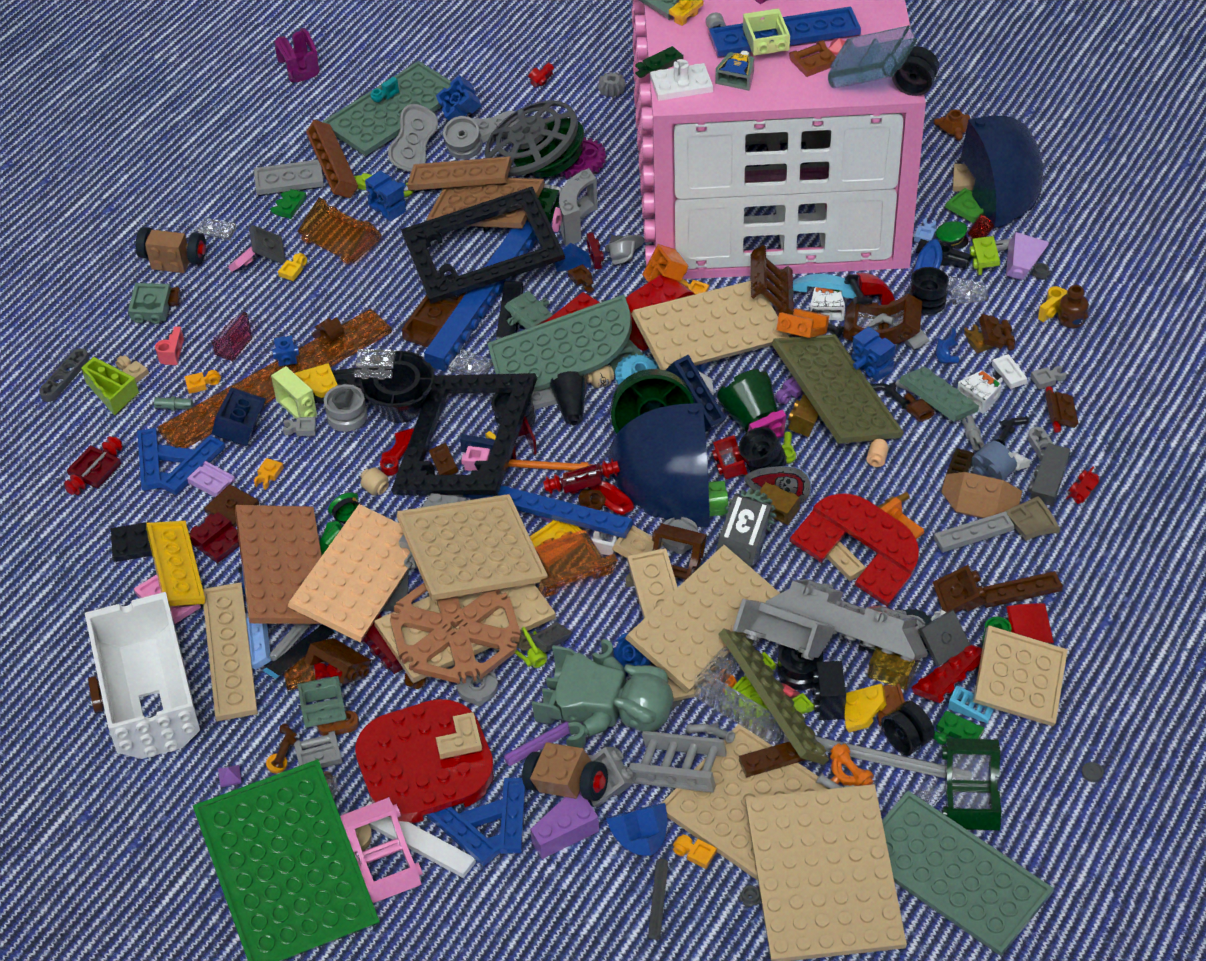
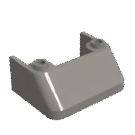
(783, 627)

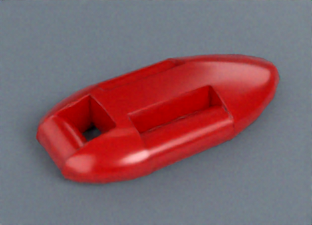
(615, 498)

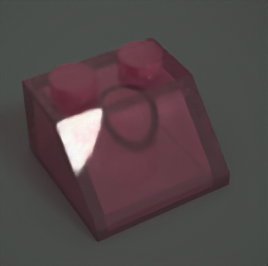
(233, 338)

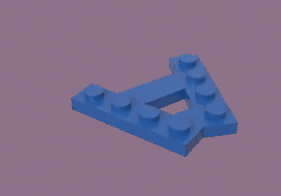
(190, 459)
(462, 825)

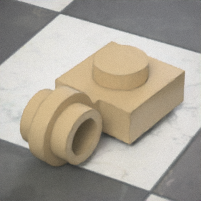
(135, 369)

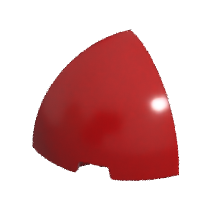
(873, 285)

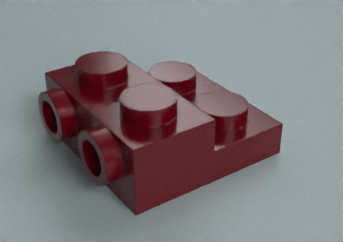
(215, 537)

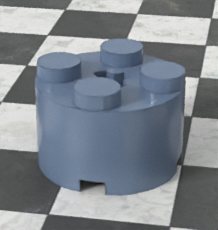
(994, 461)

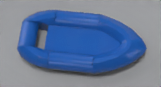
(930, 255)

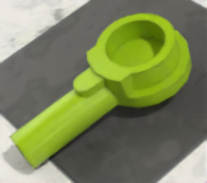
(788, 448)

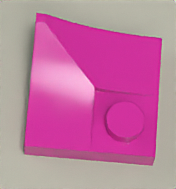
(774, 421)

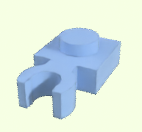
(925, 232)

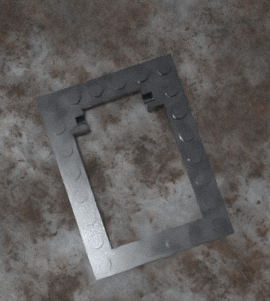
(442, 287)
(488, 477)

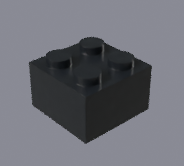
(829, 690)

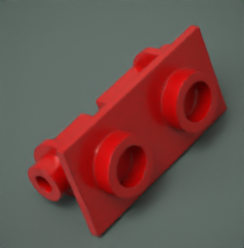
(1078, 490)

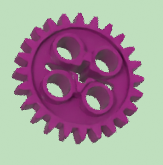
(592, 157)

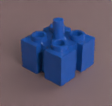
(458, 99)
(386, 195)
(873, 354)

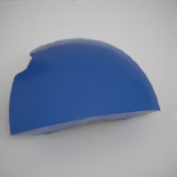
(641, 829)

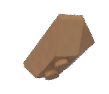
(979, 494)

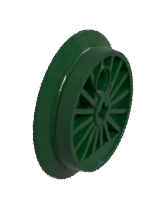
(564, 161)

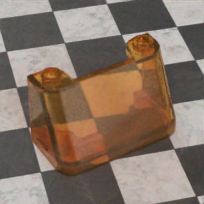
(338, 232)

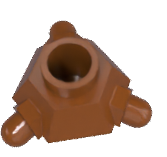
(953, 123)

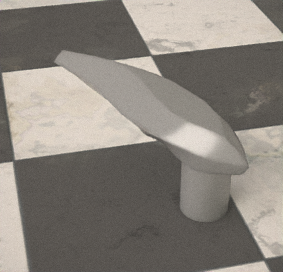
(880, 319)

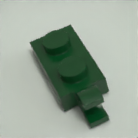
(659, 61)

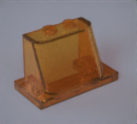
(571, 559)

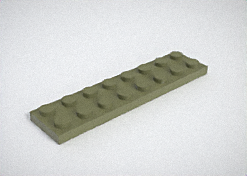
(774, 697)

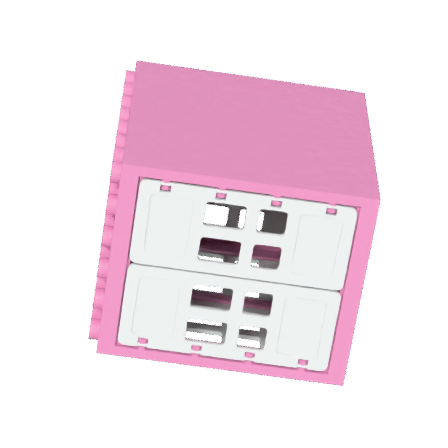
(857, 140)

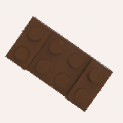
(429, 319)

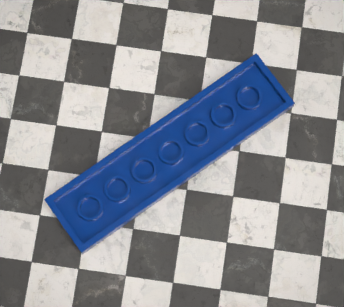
(801, 27)

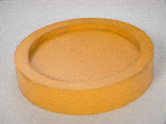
(273, 769)

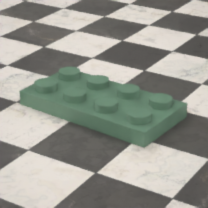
(939, 394)

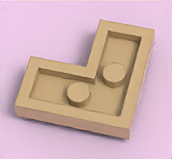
(463, 741)

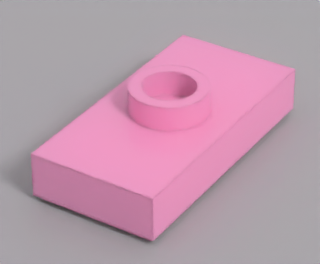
(244, 259)

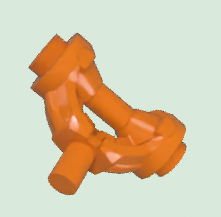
(841, 755)

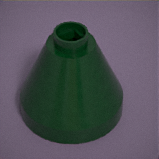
(646, 392)

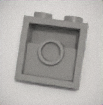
(618, 775)

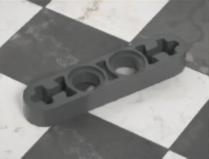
(50, 390)

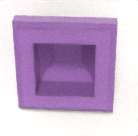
(229, 775)

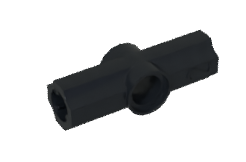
(950, 255)

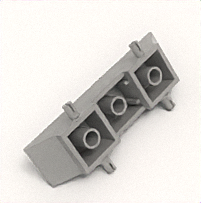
(875, 625)

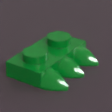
(289, 204)

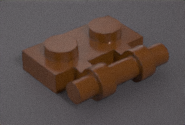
(993, 332)

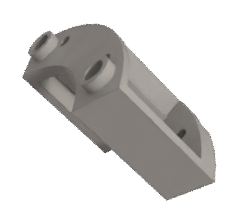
(573, 209)

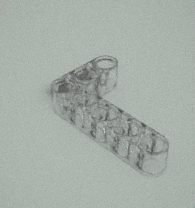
(712, 690)

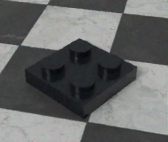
(130, 542)

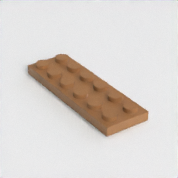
(459, 173)

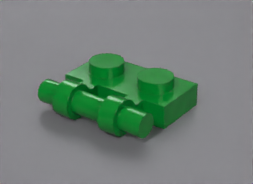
(956, 727)

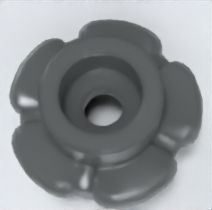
(1041, 271)
(750, 891)

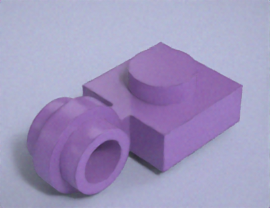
(789, 388)

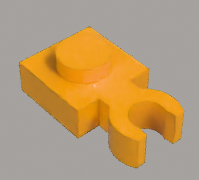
(268, 471)

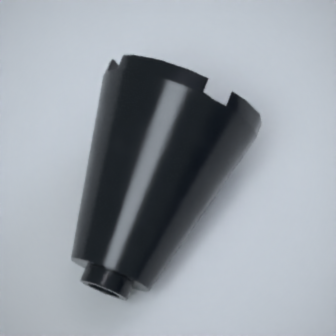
(570, 394)

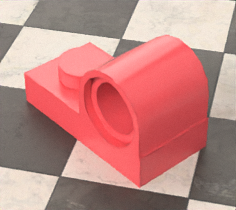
(169, 350)

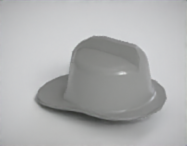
(623, 249)

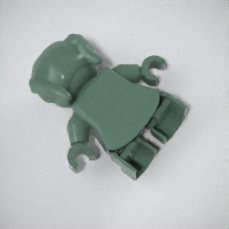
(599, 693)

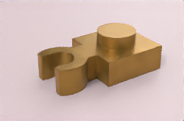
(976, 339)

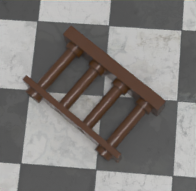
(782, 280)

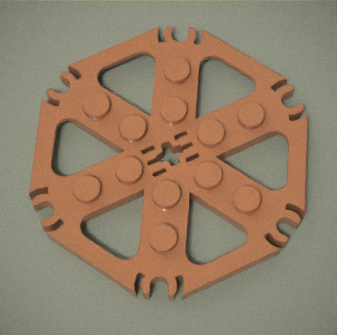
(441, 634)

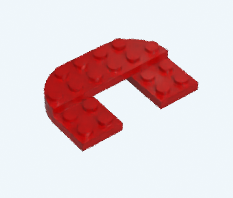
(871, 526)

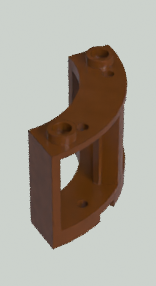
(684, 536)

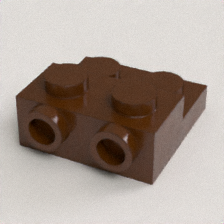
(960, 590)

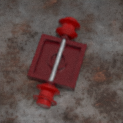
(93, 466)
(582, 478)

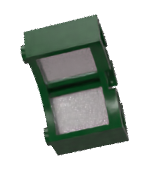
(970, 782)

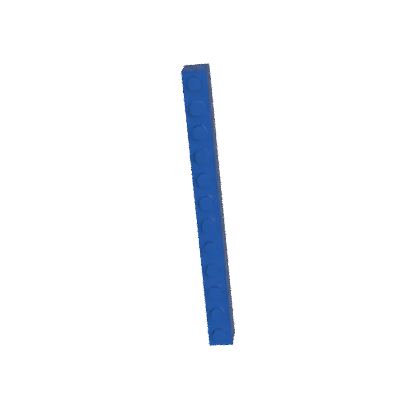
(476, 303)

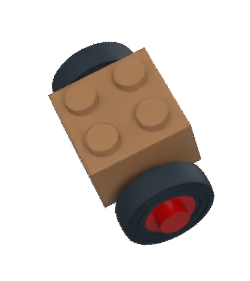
(170, 249)
(565, 772)

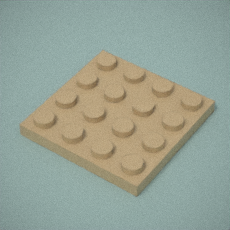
(1020, 676)

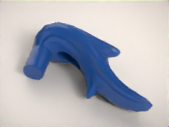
(942, 352)

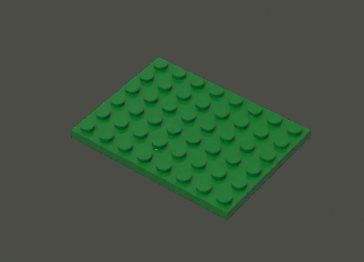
(285, 864)

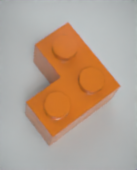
(665, 262)

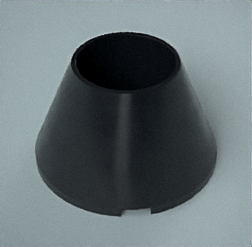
(405, 393)

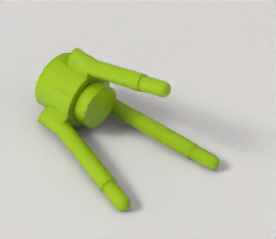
(535, 656)

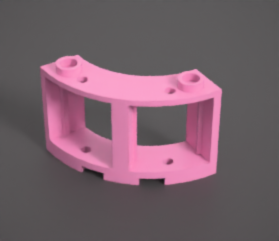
(396, 882)

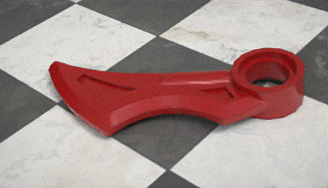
(396, 452)

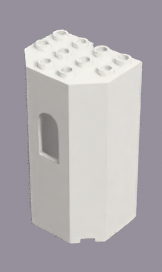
(137, 657)

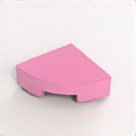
(557, 218)

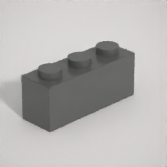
(1049, 473)

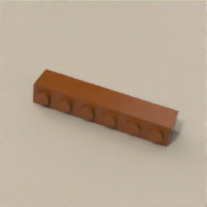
(331, 159)

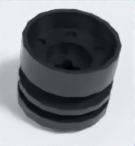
(931, 288)
(761, 449)

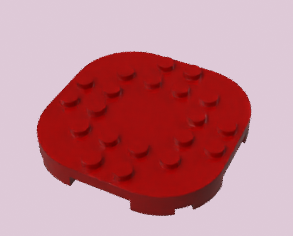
(403, 761)

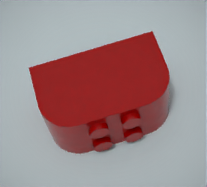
(654, 292)

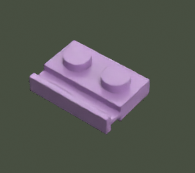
(210, 479)

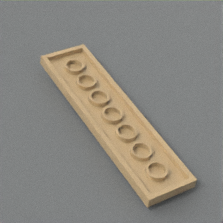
(653, 584)
(229, 652)

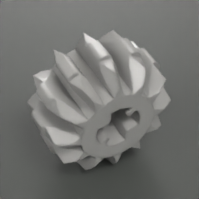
(611, 84)

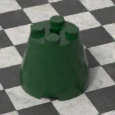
(748, 397)

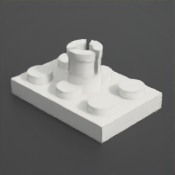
(681, 81)

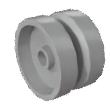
(462, 137)
(349, 417)

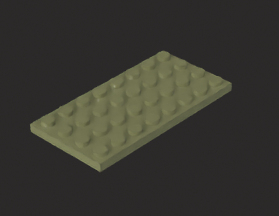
(837, 389)

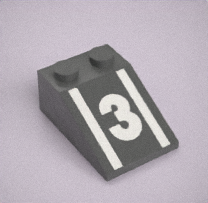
(745, 528)

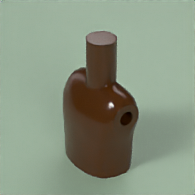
(919, 408)

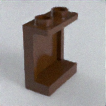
(350, 662)

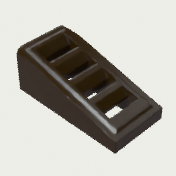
(963, 458)

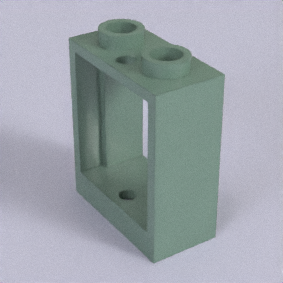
(324, 711)

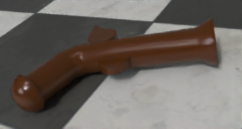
(288, 740)

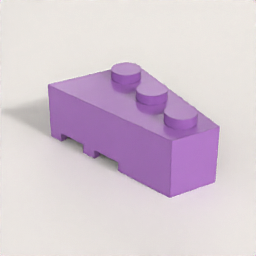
(564, 825)

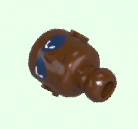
(1073, 308)

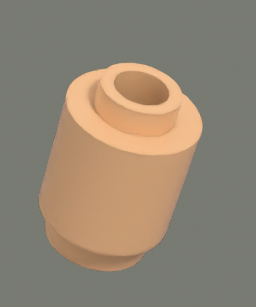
(877, 453)

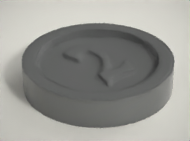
(1092, 772)

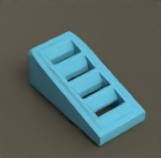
(961, 707)

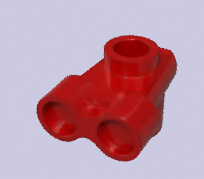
(540, 77)

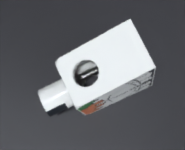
(828, 303)
(981, 389)

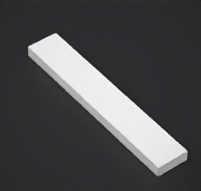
(427, 846)

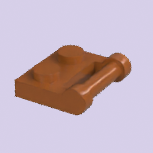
(814, 63)

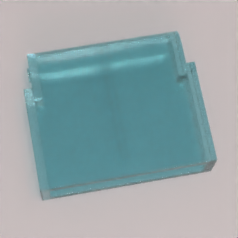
(871, 57)

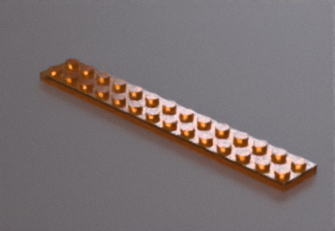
(199, 420)

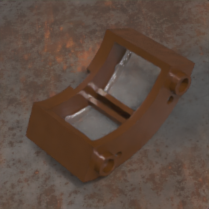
(906, 317)

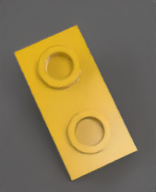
(1050, 307)

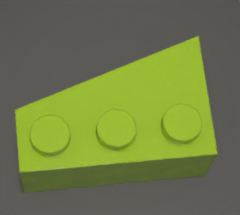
(110, 384)

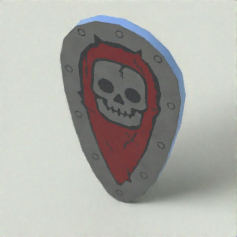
(785, 477)

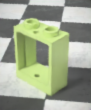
(772, 19)
(293, 394)

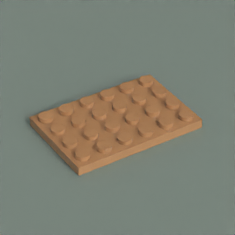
(463, 197)

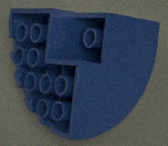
(1004, 165)
(665, 463)

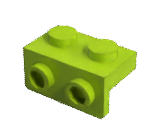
(984, 253)

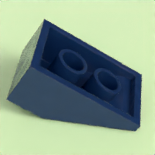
(238, 416)

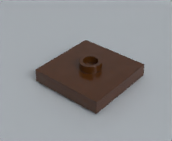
(226, 503)

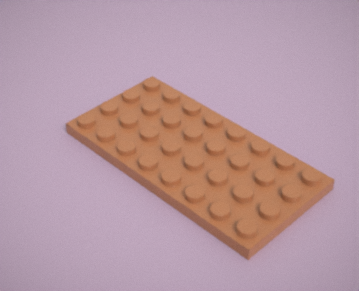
(276, 556)

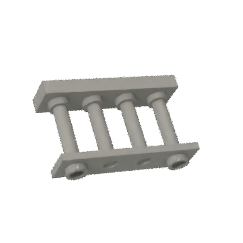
(678, 777)

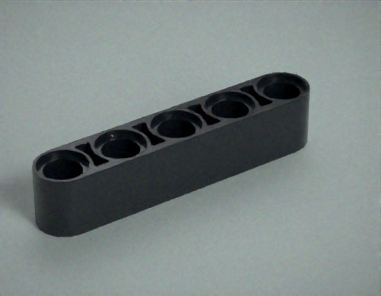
(510, 291)

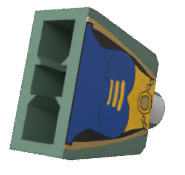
(736, 70)

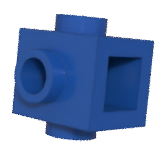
(285, 351)

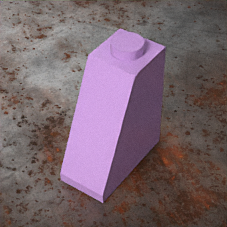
(1023, 254)

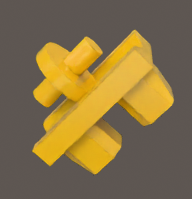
(684, 9)

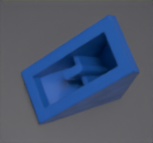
(573, 257)

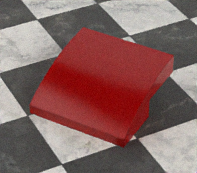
(1030, 621)

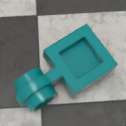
(388, 90)

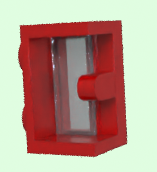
(729, 457)

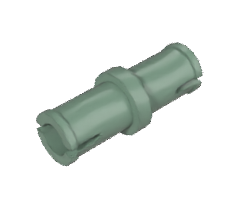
(173, 403)

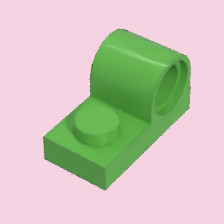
(717, 498)

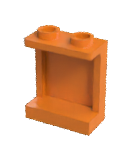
(803, 323)

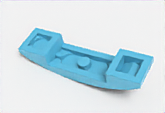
(826, 281)

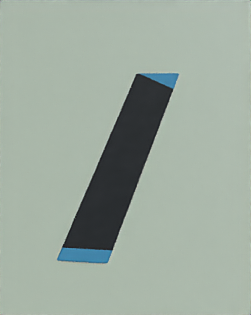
(298, 651)

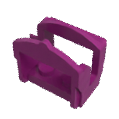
(299, 62)

